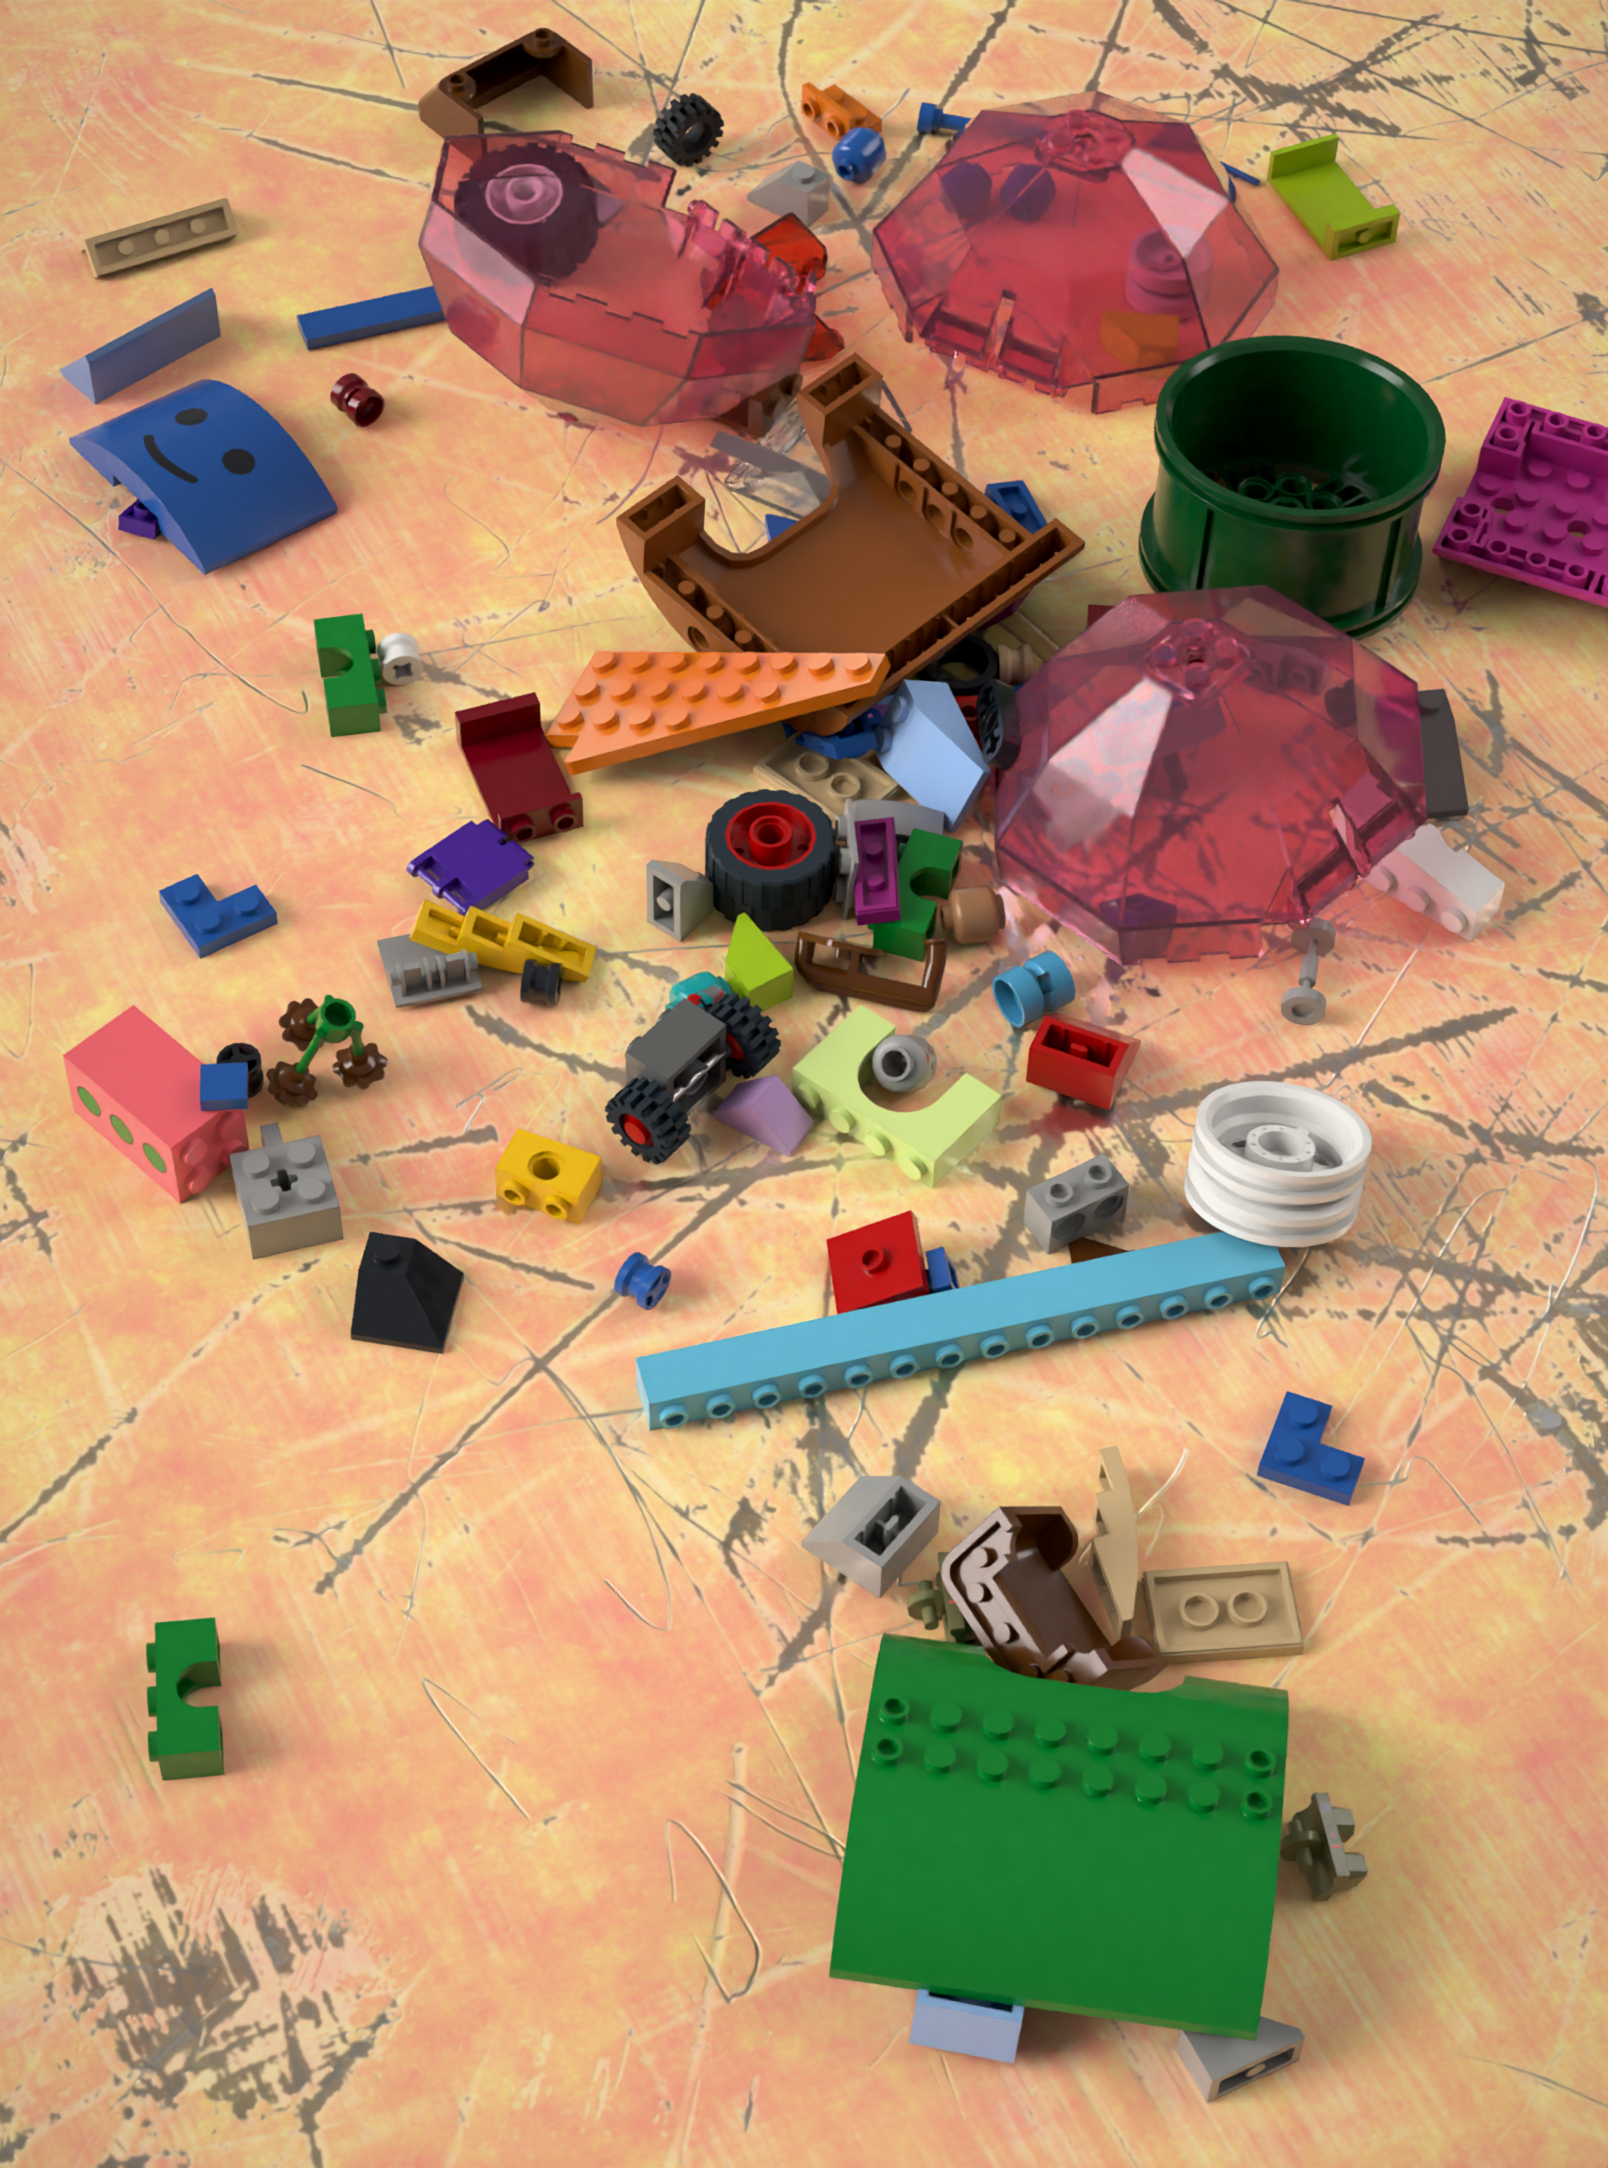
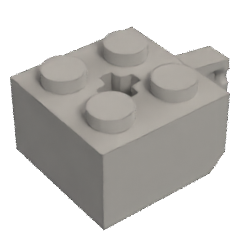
(286, 1194)

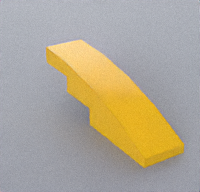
(500, 942)

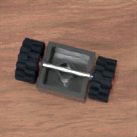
(681, 1066)

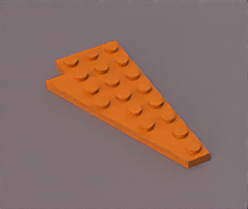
(667, 700)

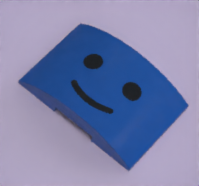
(210, 471)

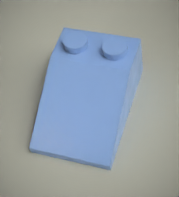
(931, 749)
(966, 2025)

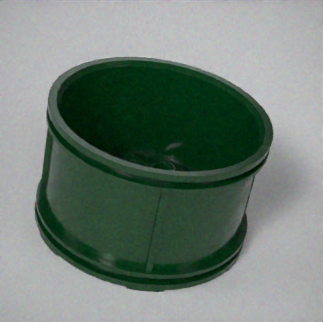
(1237, 463)

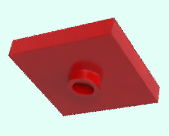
(878, 1264)

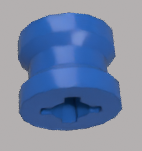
(642, 1280)

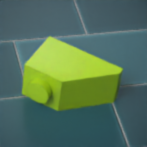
(757, 967)

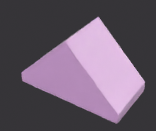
(766, 1113)

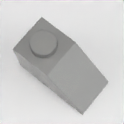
(794, 189)
(677, 898)
(1229, 2063)

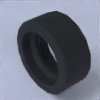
(971, 651)

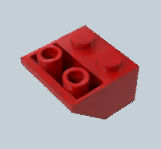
(1080, 1059)

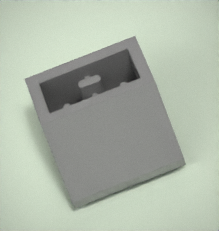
(876, 1530)

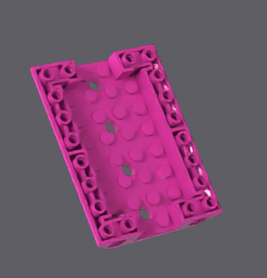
(1552, 483)

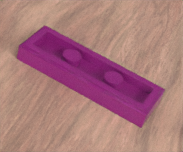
(877, 873)

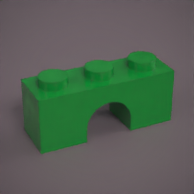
(351, 697)
(925, 867)
(186, 1736)

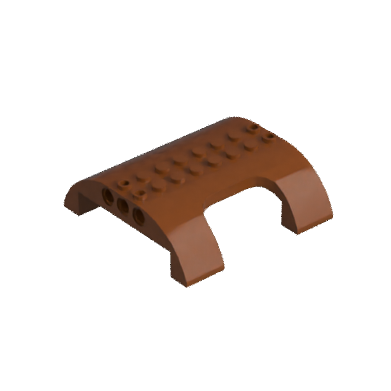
(888, 564)

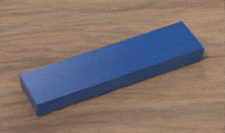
(370, 317)

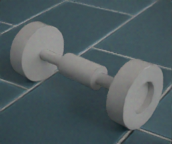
(1304, 1004)

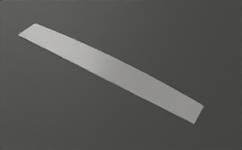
(764, 458)

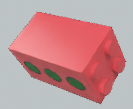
(146, 1102)

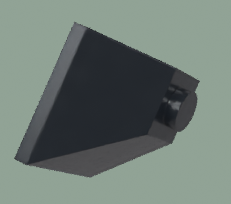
(404, 1294)

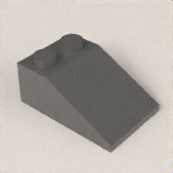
(1441, 757)

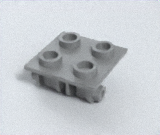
(845, 860)
(424, 974)

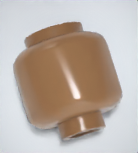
(973, 914)

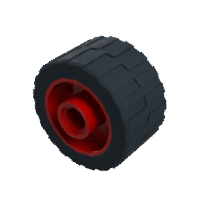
(770, 858)

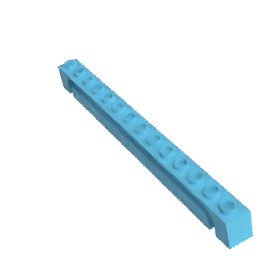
(953, 1327)

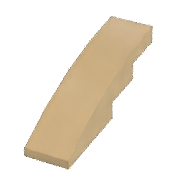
(1115, 1550)

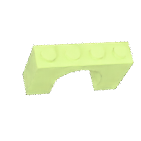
(920, 1141)

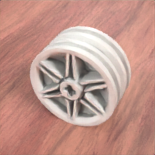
(1277, 1163)

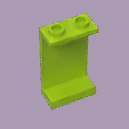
(1328, 200)

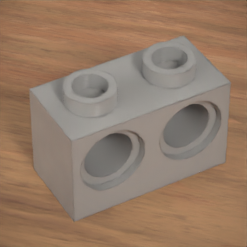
(1076, 1203)

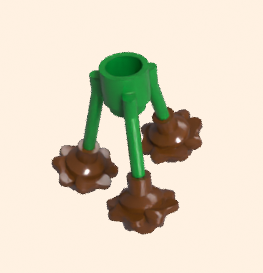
(308, 1029)

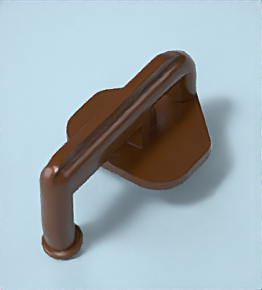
(867, 986)

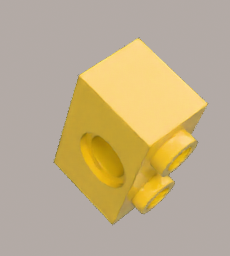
(548, 1176)

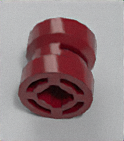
(358, 401)

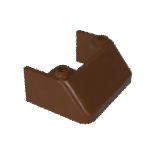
(452, 102)

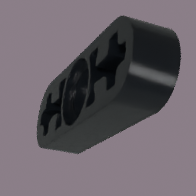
(998, 724)

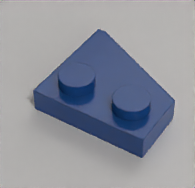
(848, 743)

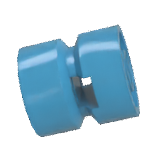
(1036, 987)

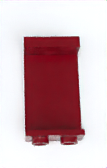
(517, 769)

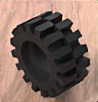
(689, 113)

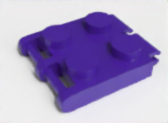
(473, 866)

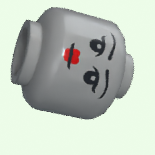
(904, 1063)

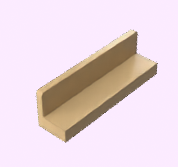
(160, 237)

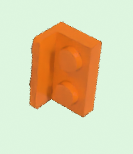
(836, 111)

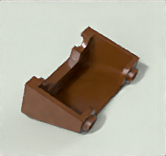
(1026, 1610)

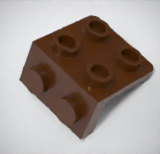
(763, 409)

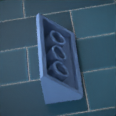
(146, 348)

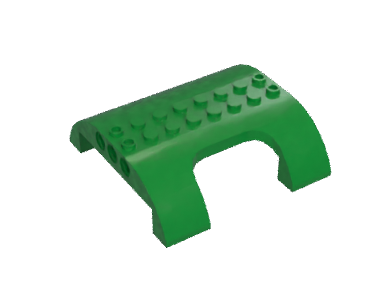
(1064, 1841)

